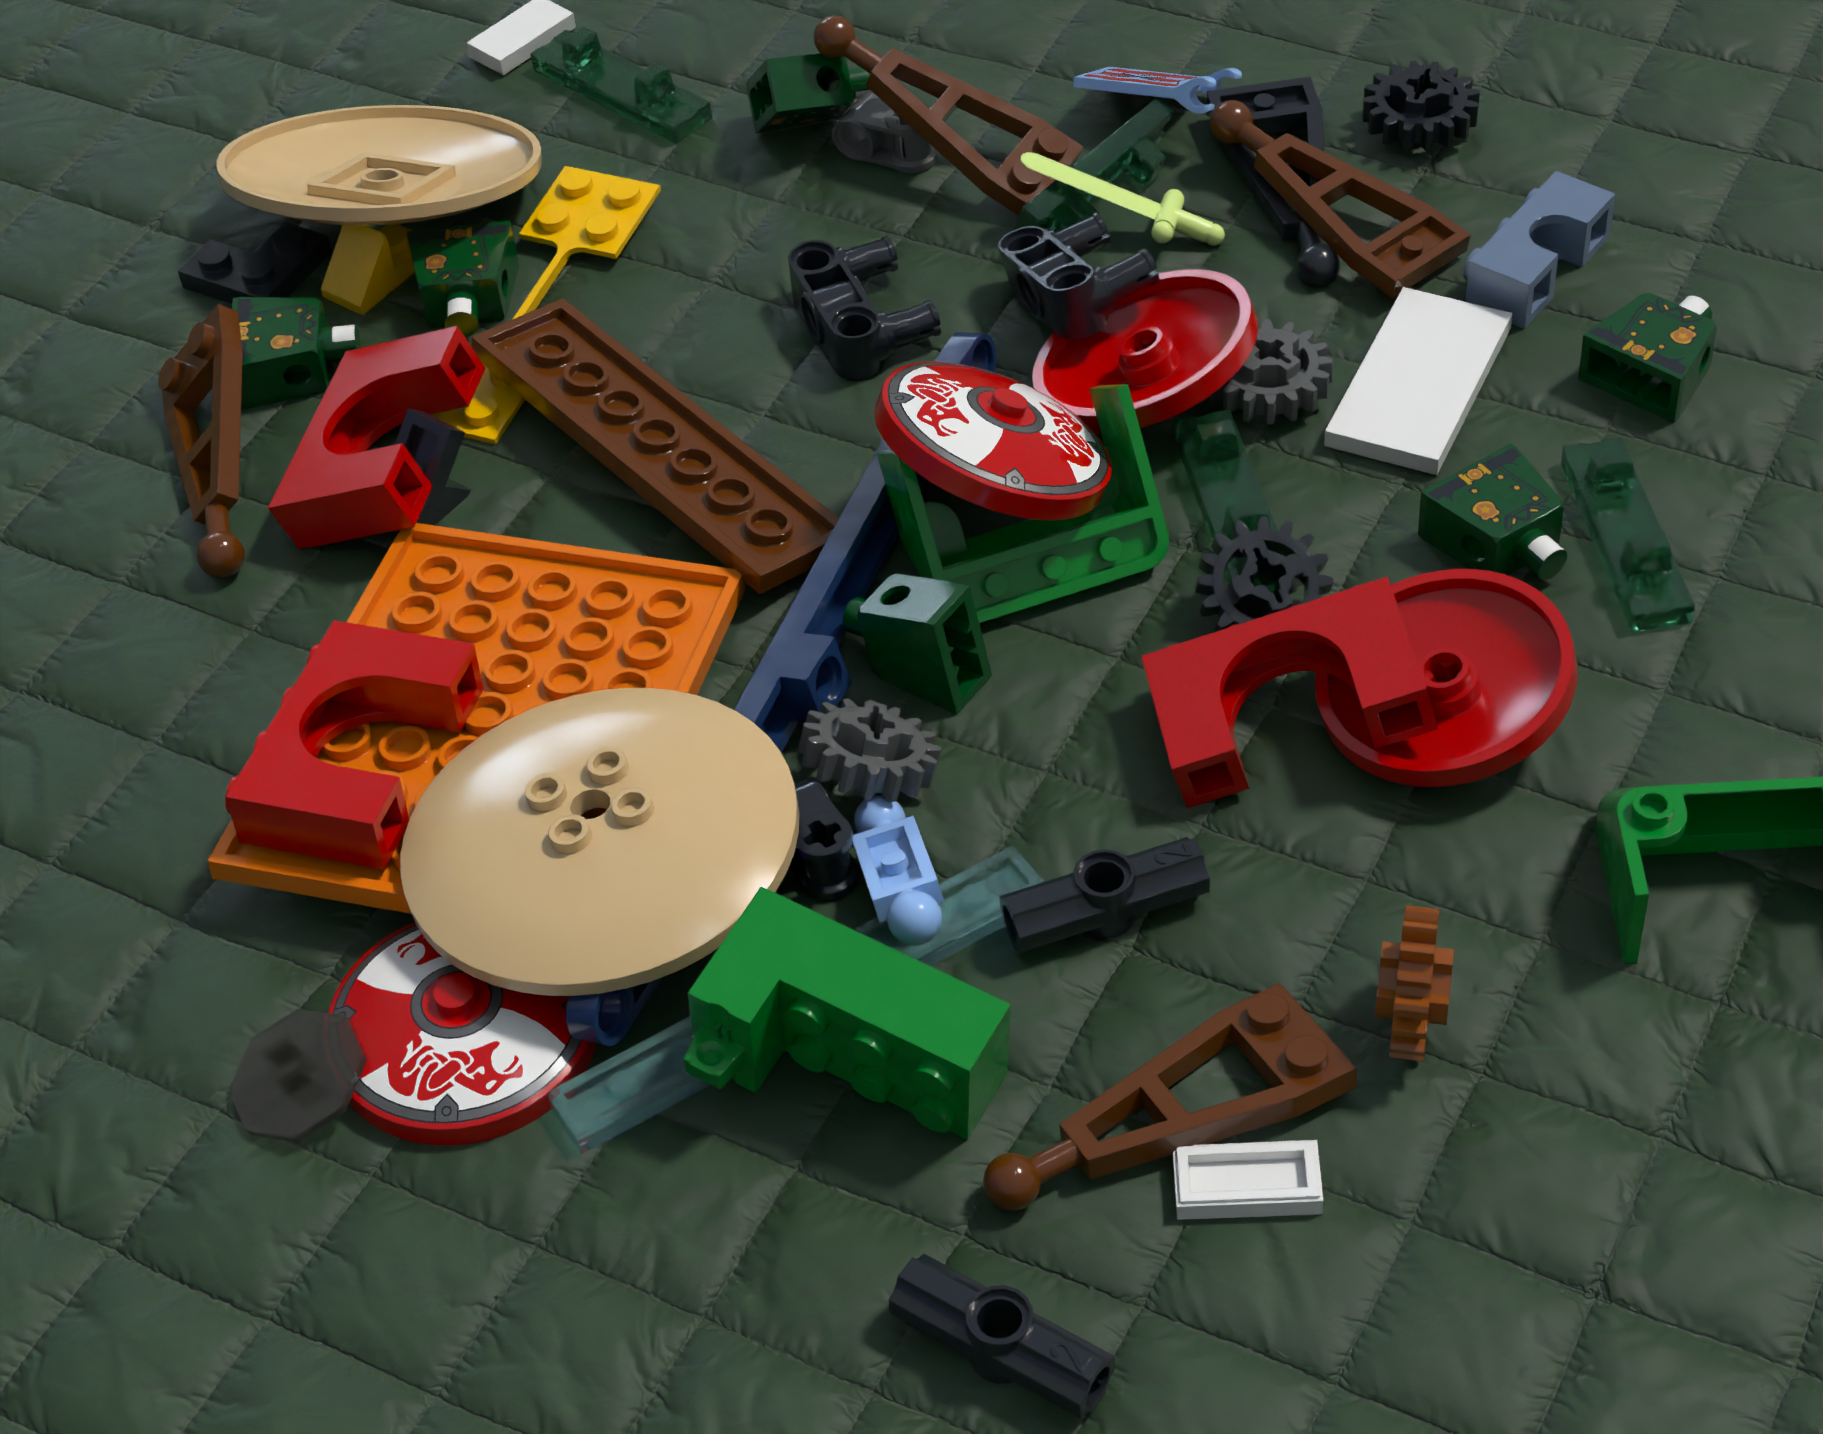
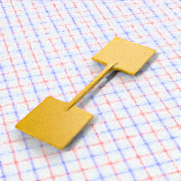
(577, 215)

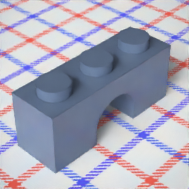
(1519, 262)

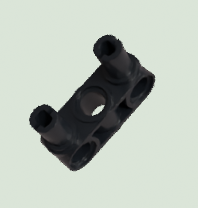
(1062, 287)
(840, 314)

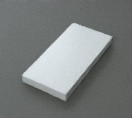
(1418, 380)

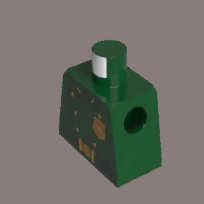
(802, 91)
(465, 273)
(287, 348)
(1651, 353)
(1496, 516)

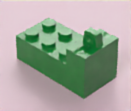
(845, 1009)

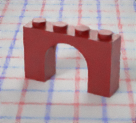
(333, 482)
(1344, 634)
(350, 679)

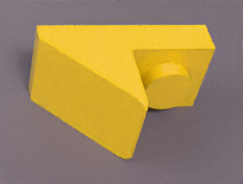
(367, 266)

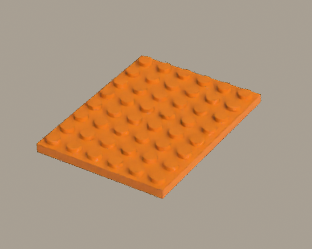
(542, 628)

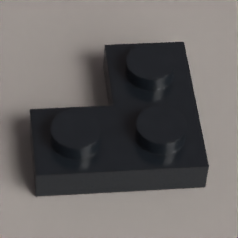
(269, 271)

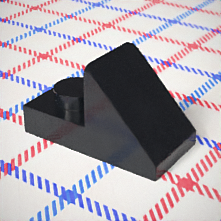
(434, 449)

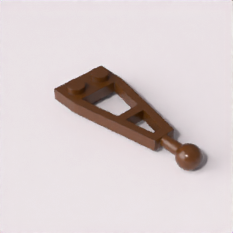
(1012, 182)
(1391, 261)
(209, 461)
(1268, 1030)

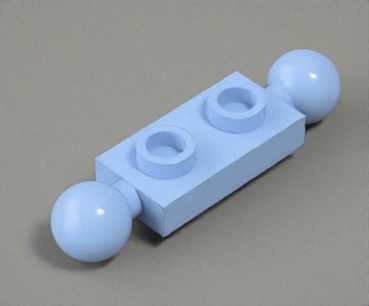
(897, 871)

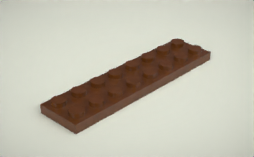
(660, 443)

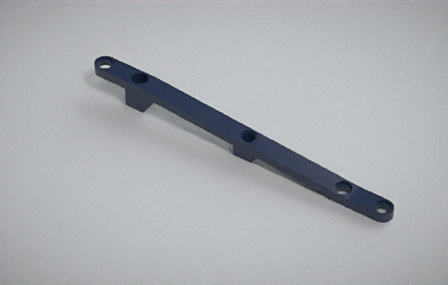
(801, 661)

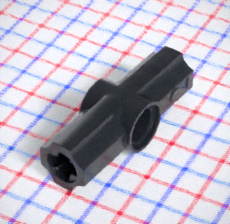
(1104, 894)
(1037, 1354)

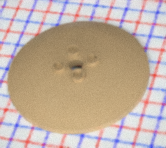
(379, 164)
(580, 906)

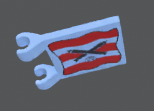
(1157, 84)

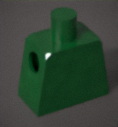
(923, 638)

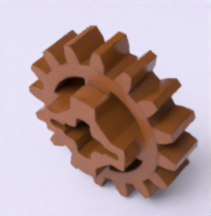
(1414, 983)

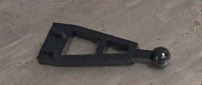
(1275, 109)

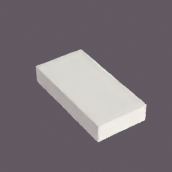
(519, 34)
(1248, 1180)

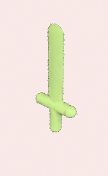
(1167, 215)

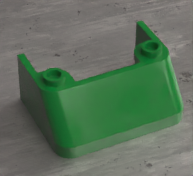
(1035, 557)
(1695, 821)

